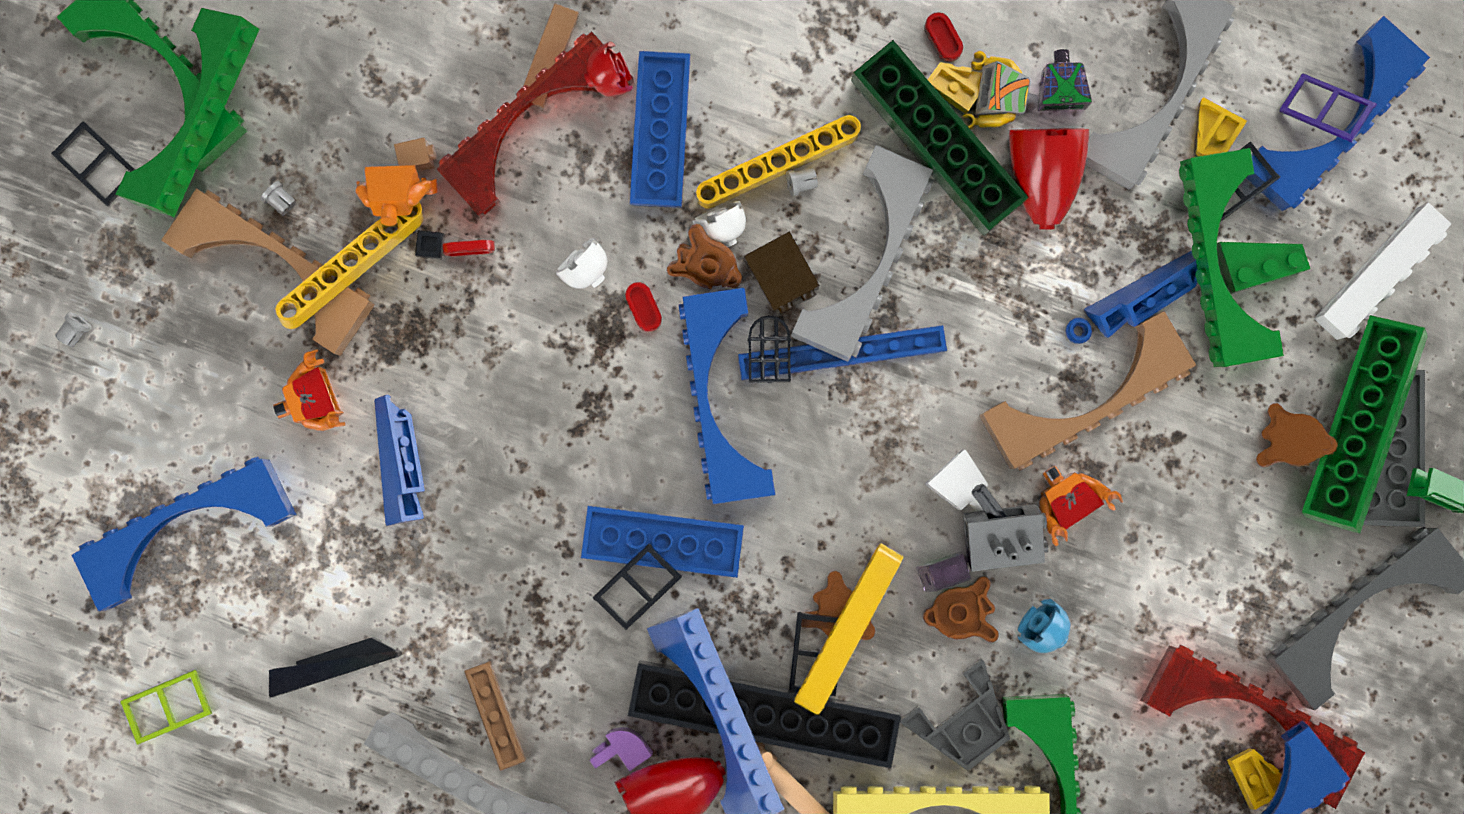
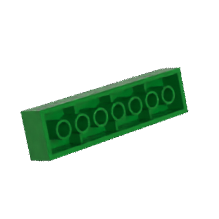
(1365, 423)

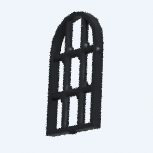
(776, 359)

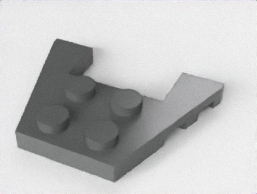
(972, 730)

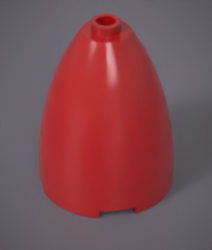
(1048, 170)
(672, 786)

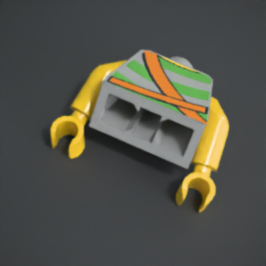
(1001, 92)

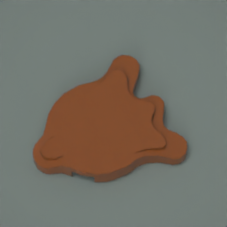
(705, 261)
(1294, 439)
(831, 603)
(962, 612)

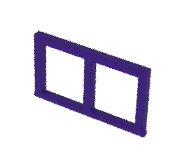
(1318, 121)

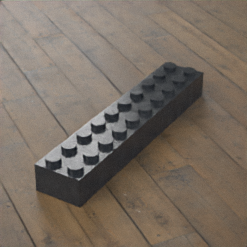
(838, 731)

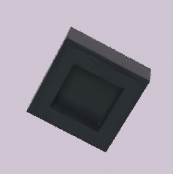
(429, 244)

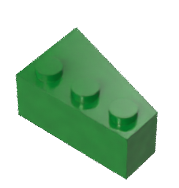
(1256, 264)

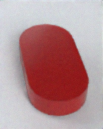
(943, 37)
(468, 248)
(643, 307)

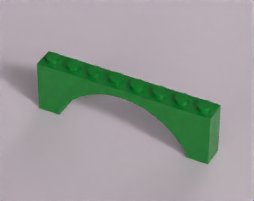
(123, 20)
(165, 178)
(1231, 331)
(1049, 725)

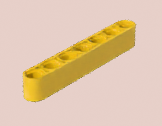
(787, 153)
(345, 274)
(848, 629)

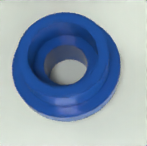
(1086, 330)

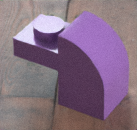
(624, 742)

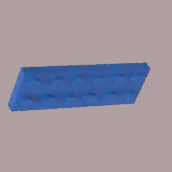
(660, 129)
(682, 542)

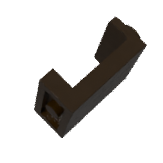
(782, 273)

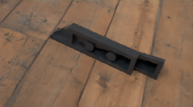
(329, 665)

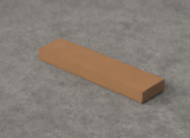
(553, 42)
(495, 715)

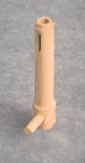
(789, 786)

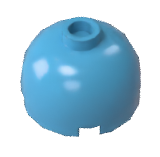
(1045, 627)

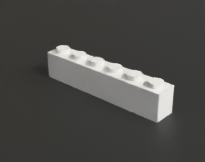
(1383, 271)

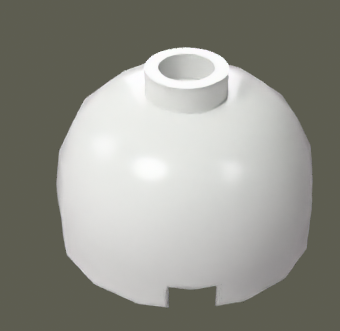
(723, 223)
(584, 266)

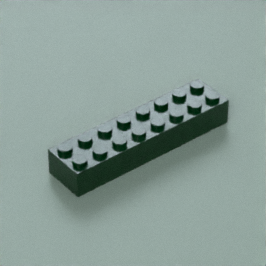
(938, 138)

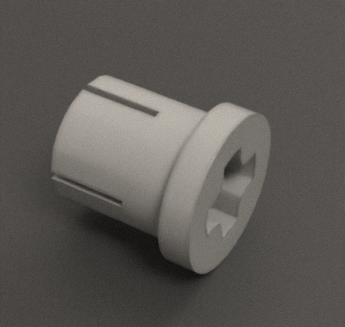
(801, 180)
(278, 198)
(72, 329)

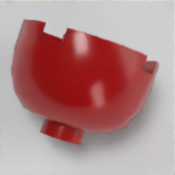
(607, 71)

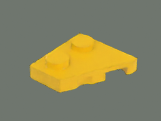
(956, 85)
(1216, 128)
(1255, 777)

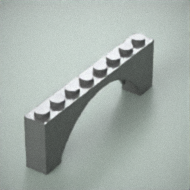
(1307, 655)

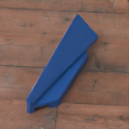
(1144, 296)
(398, 463)

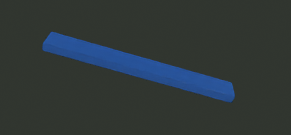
(873, 349)

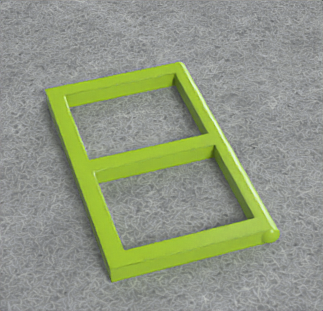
(166, 707)

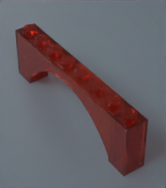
(474, 163)
(1186, 680)

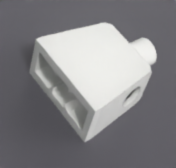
(957, 481)

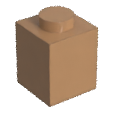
(417, 153)

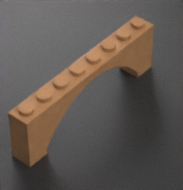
(209, 224)
(1157, 359)

